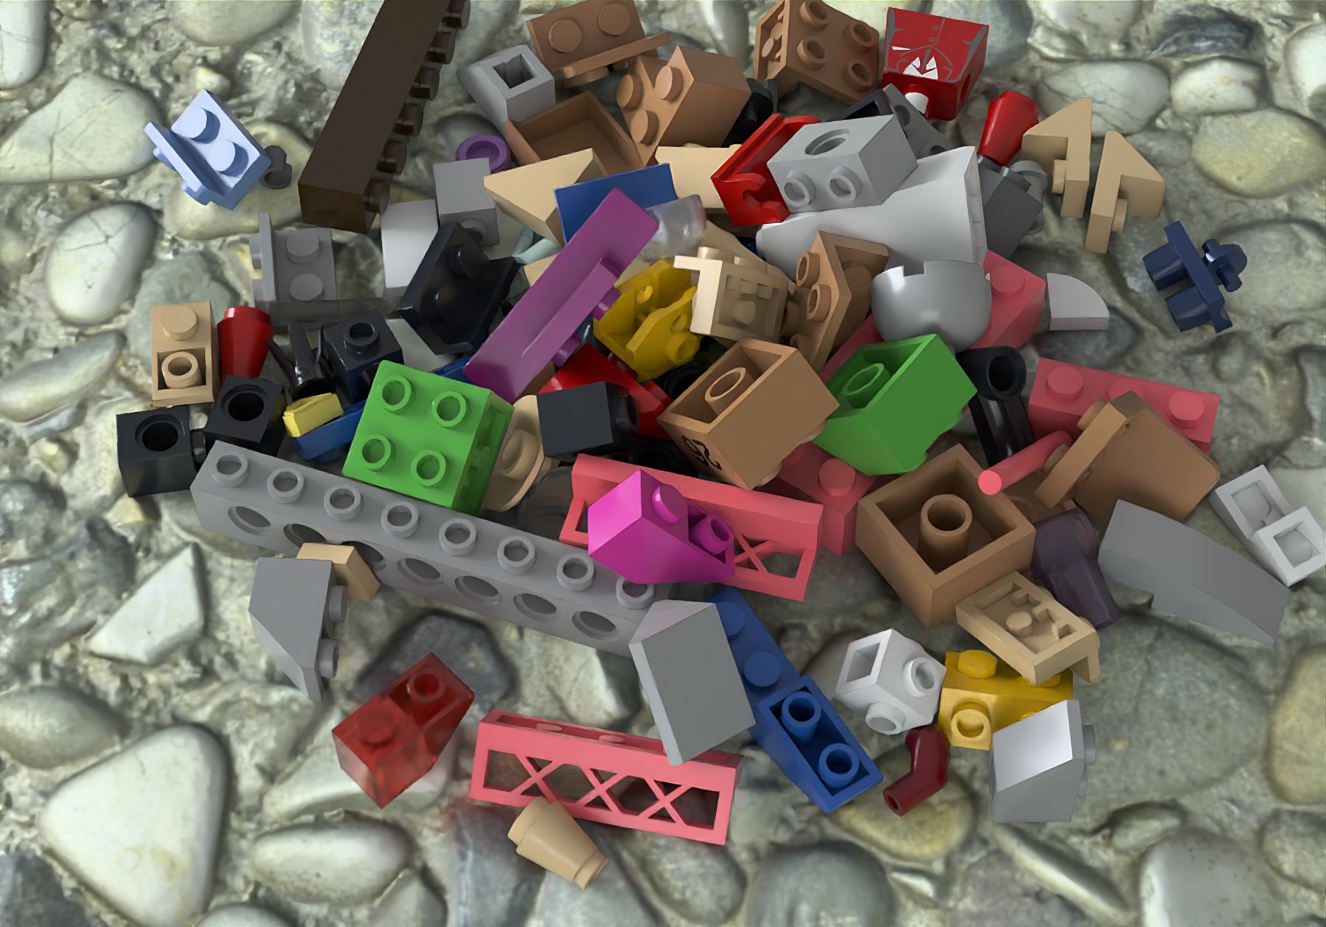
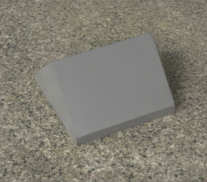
(689, 678)

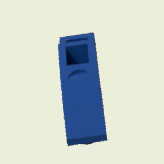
(792, 713)

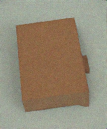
(570, 128)

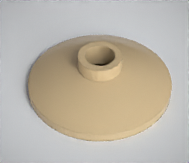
(519, 458)

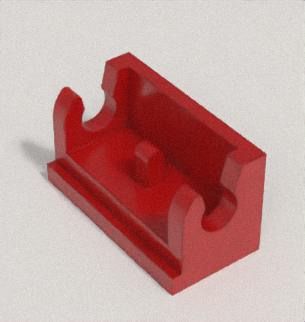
(745, 179)

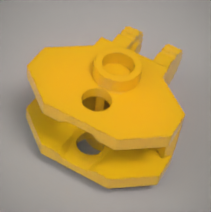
(652, 325)

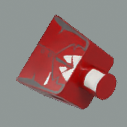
(933, 60)

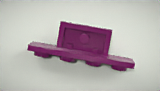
(568, 291)

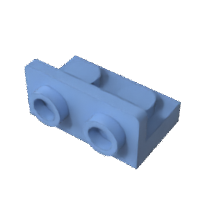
(210, 152)

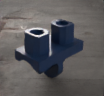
(1202, 299)

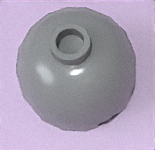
(944, 300)

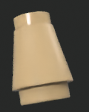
(557, 842)

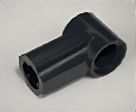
(997, 405)

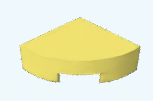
(310, 413)

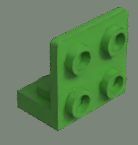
(428, 437)

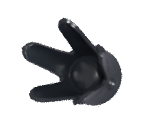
(312, 371)

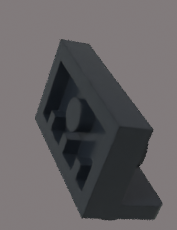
(456, 292)

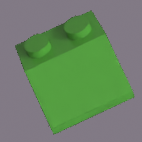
(894, 404)

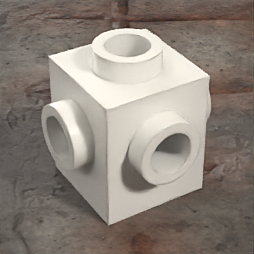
(890, 682)

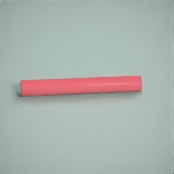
(1022, 463)

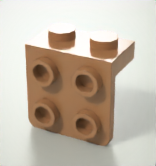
(1129, 457)

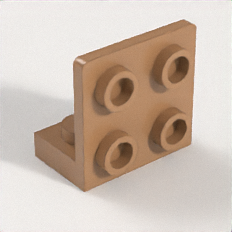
(588, 36)
(817, 47)
(830, 294)

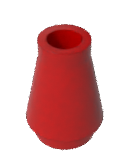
(1005, 125)
(243, 341)

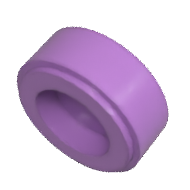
(486, 146)

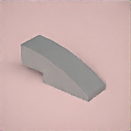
(1191, 574)

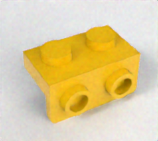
(989, 694)

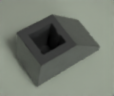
(1006, 206)

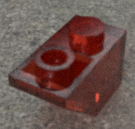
(402, 729)

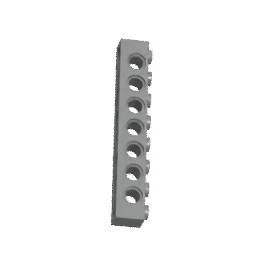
(424, 548)

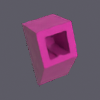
(658, 535)

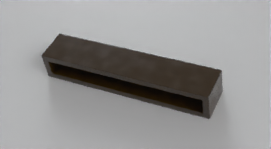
(379, 112)

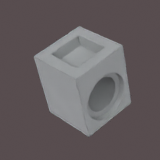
(466, 200)

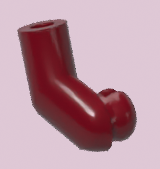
(928, 770)

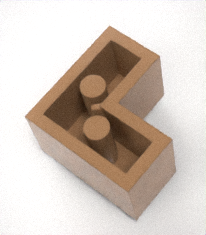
(681, 100)

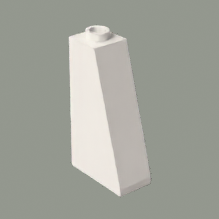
(925, 219)

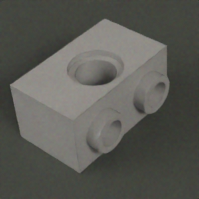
(843, 164)

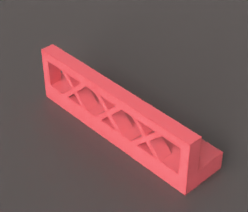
(757, 520)
(606, 751)

